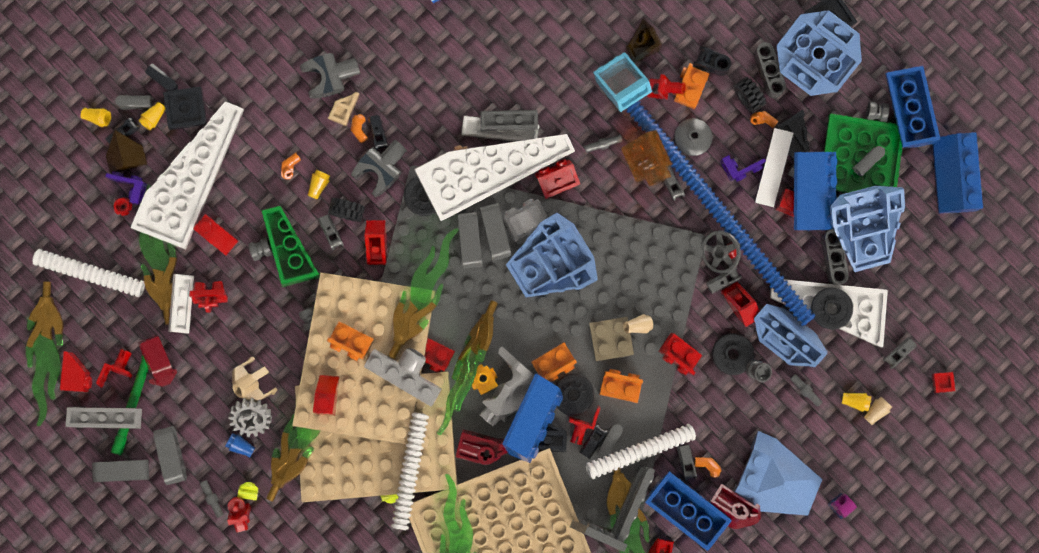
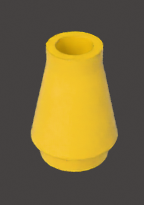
(97, 116)
(152, 116)
(318, 183)
(859, 401)

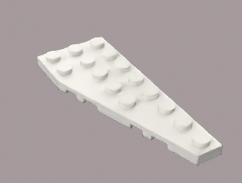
(475, 173)
(179, 194)

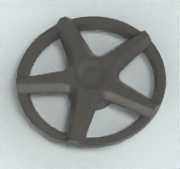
(721, 252)

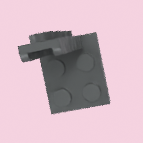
(626, 515)

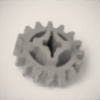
(250, 417)

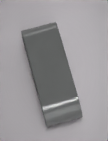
(769, 61)
(495, 232)
(470, 240)
(832, 267)
(170, 455)
(120, 471)

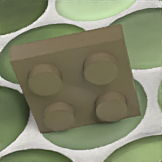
(610, 339)

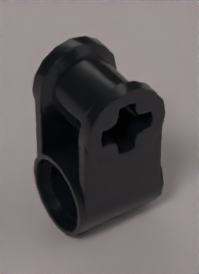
(711, 61)

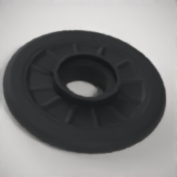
(413, 200)
(837, 297)
(721, 357)
(585, 394)

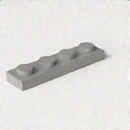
(104, 418)

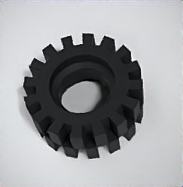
(749, 94)
(346, 209)

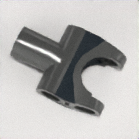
(331, 74)
(382, 165)

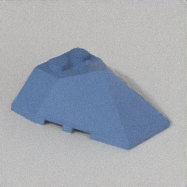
(868, 224)
(553, 259)
(777, 479)

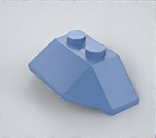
(787, 338)

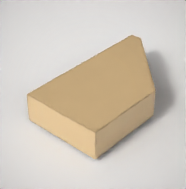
(343, 109)

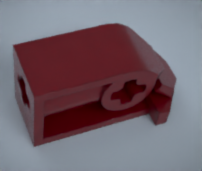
(157, 361)
(473, 445)
(736, 508)

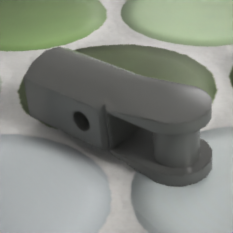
(134, 102)
(869, 160)
(672, 181)
(330, 229)
(720, 281)
(901, 351)
(610, 440)
(686, 459)

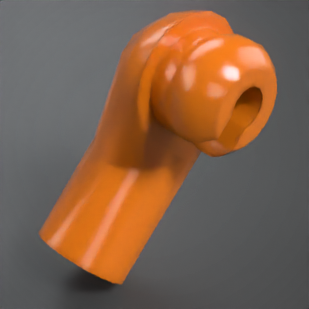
(763, 117)
(356, 127)
(288, 165)
(710, 464)

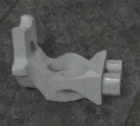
(507, 395)

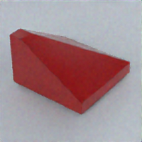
(662, 546)

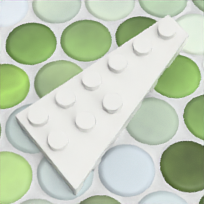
(868, 308)

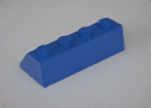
(913, 107)
(957, 173)
(814, 189)
(532, 419)
(687, 510)

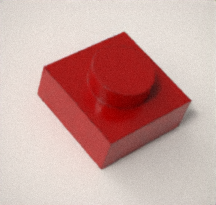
(943, 382)

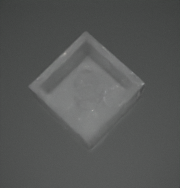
(524, 220)

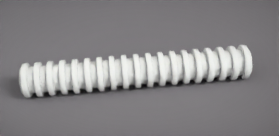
(88, 273)
(640, 451)
(409, 471)

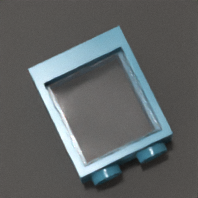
(622, 81)

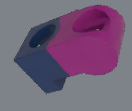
(842, 505)

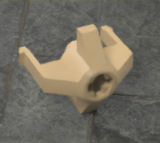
(247, 385)

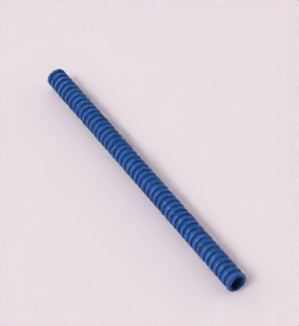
(724, 217)

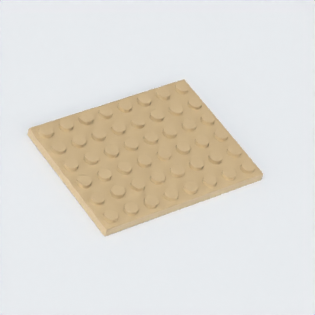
(365, 401)
(368, 467)
(509, 511)

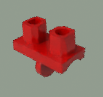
(208, 298)
(238, 514)

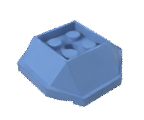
(839, 46)

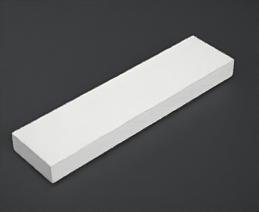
(472, 128)
(773, 167)

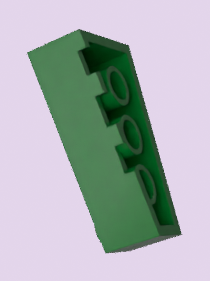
(289, 254)

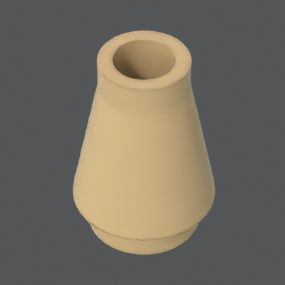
(640, 324)
(877, 410)

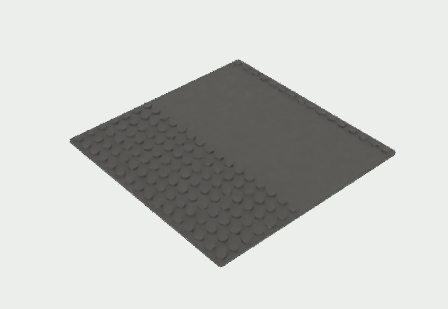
(638, 271)

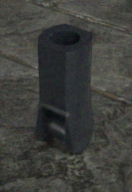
(161, 78)
(128, 123)
(377, 130)
(591, 444)

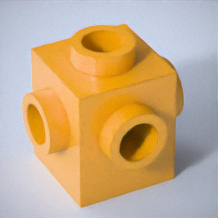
(489, 384)

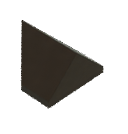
(644, 42)
(124, 154)

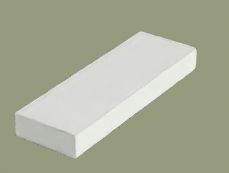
(180, 303)

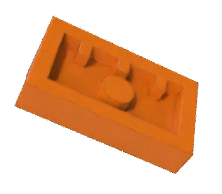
(695, 82)
(351, 341)
(554, 362)
(621, 386)

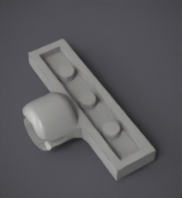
(404, 374)

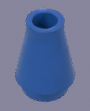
(239, 445)

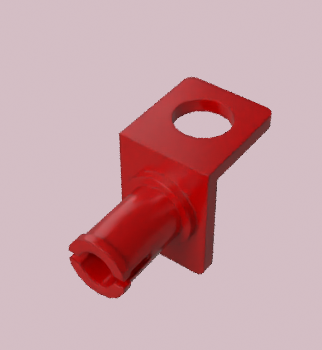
(666, 87)
(118, 367)
(581, 426)

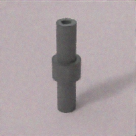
(603, 143)
(806, 390)
(212, 499)

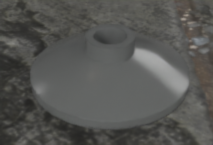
(686, 143)

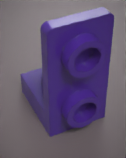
(730, 168)
(137, 192)

